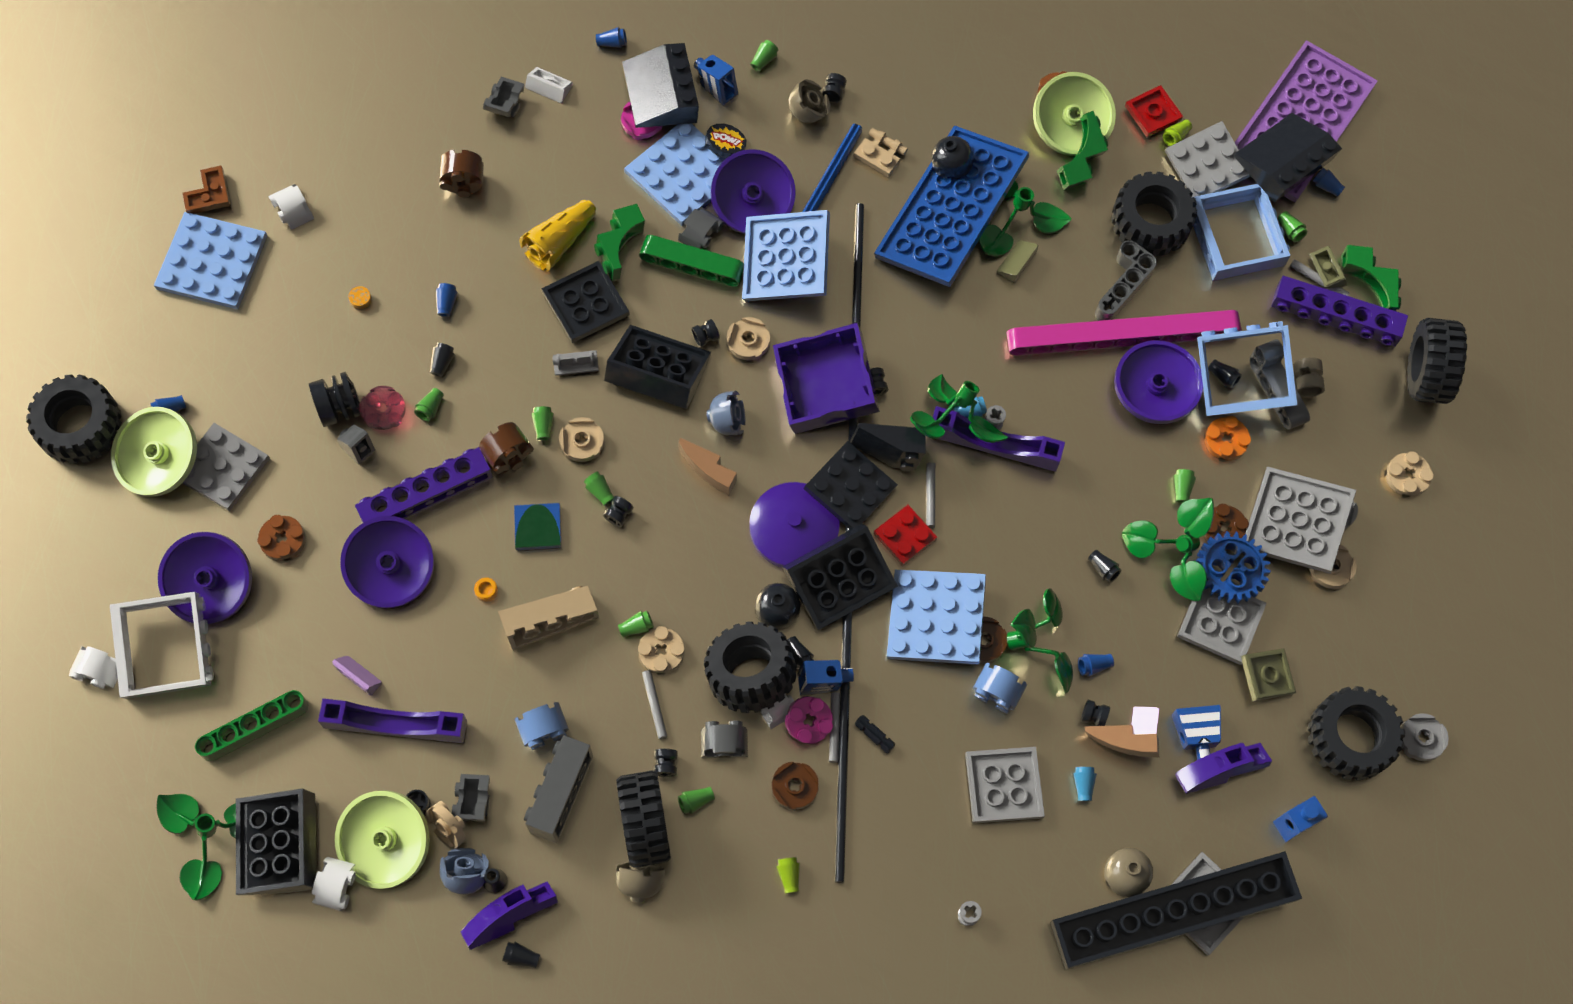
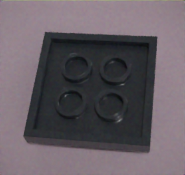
(585, 302)
(850, 486)

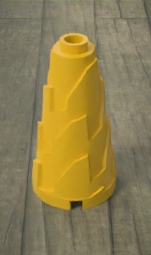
(553, 237)

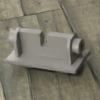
(575, 362)

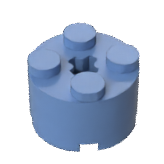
(999, 687)
(541, 725)

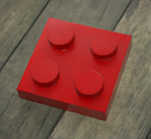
(1153, 111)
(905, 535)

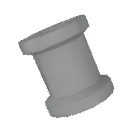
(994, 412)
(966, 907)

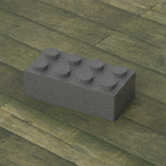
(558, 789)

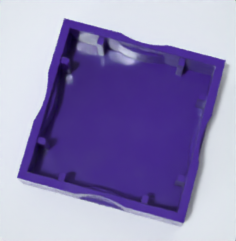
(826, 378)

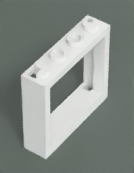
(123, 652)

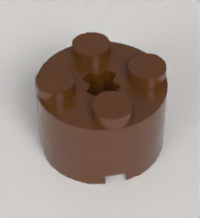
(461, 172)
(506, 448)

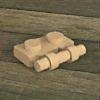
(877, 157)

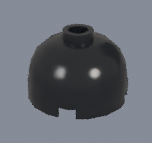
(952, 157)
(777, 605)

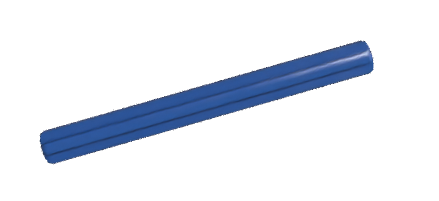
(833, 168)

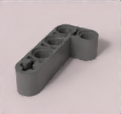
(1123, 286)
(1272, 376)

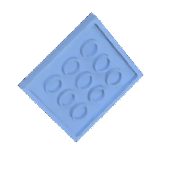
(677, 171)
(786, 256)
(210, 260)
(937, 617)

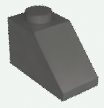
(356, 443)

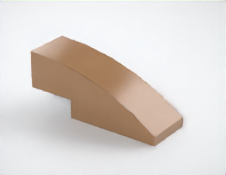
(708, 466)
(1123, 739)

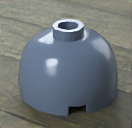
(727, 413)
(463, 870)

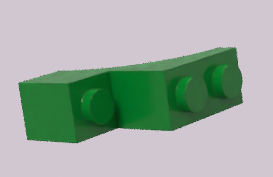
(1092, 145)
(625, 224)
(1385, 282)

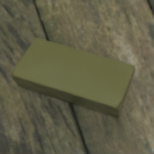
(1017, 260)
(1328, 268)

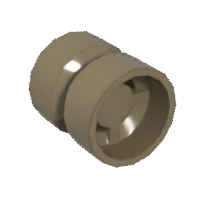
(1309, 377)

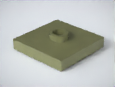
(1268, 674)

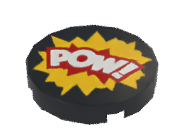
(725, 140)

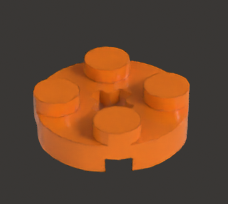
(1232, 427)

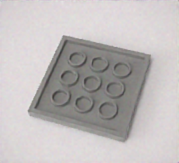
(1300, 519)

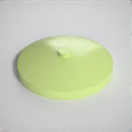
(1062, 105)
(154, 451)
(383, 838)

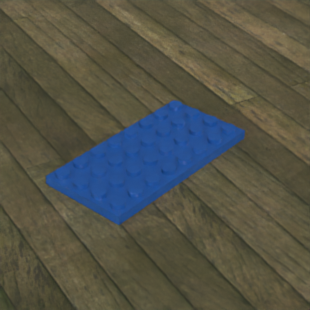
(950, 214)

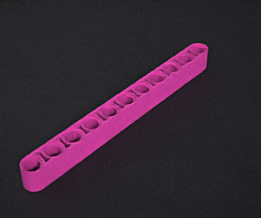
(1118, 332)

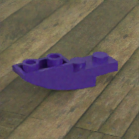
(1221, 765)
(500, 915)

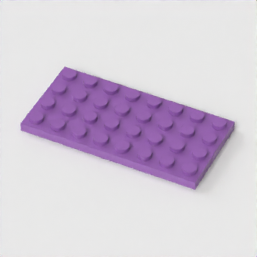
(1315, 89)

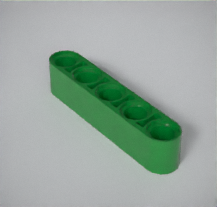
(692, 260)
(239, 726)

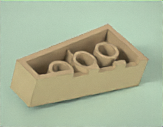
(548, 616)

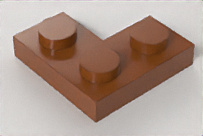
(212, 196)

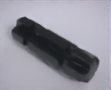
(875, 734)

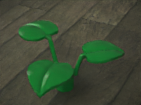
(1047, 220)
(944, 393)
(1197, 519)
(1026, 637)
(175, 815)

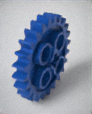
(1250, 579)

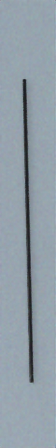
(847, 619)

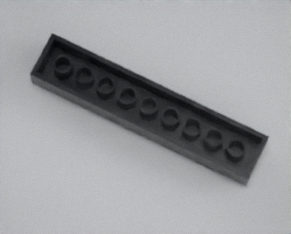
(1175, 910)

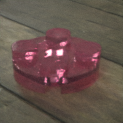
(382, 420)

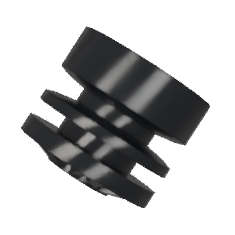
(334, 399)

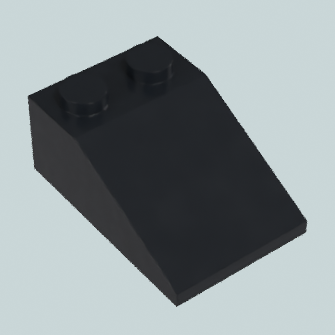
(893, 445)

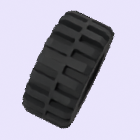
(1161, 191)
(1436, 360)
(60, 397)
(754, 691)
(1376, 713)
(643, 819)

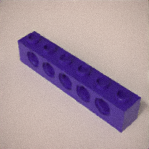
(1350, 308)
(437, 491)

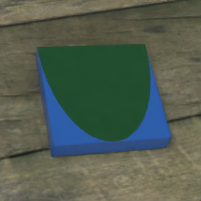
(537, 526)

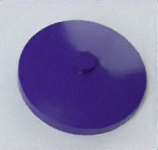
(750, 186)
(1158, 382)
(790, 524)
(387, 562)
(211, 567)

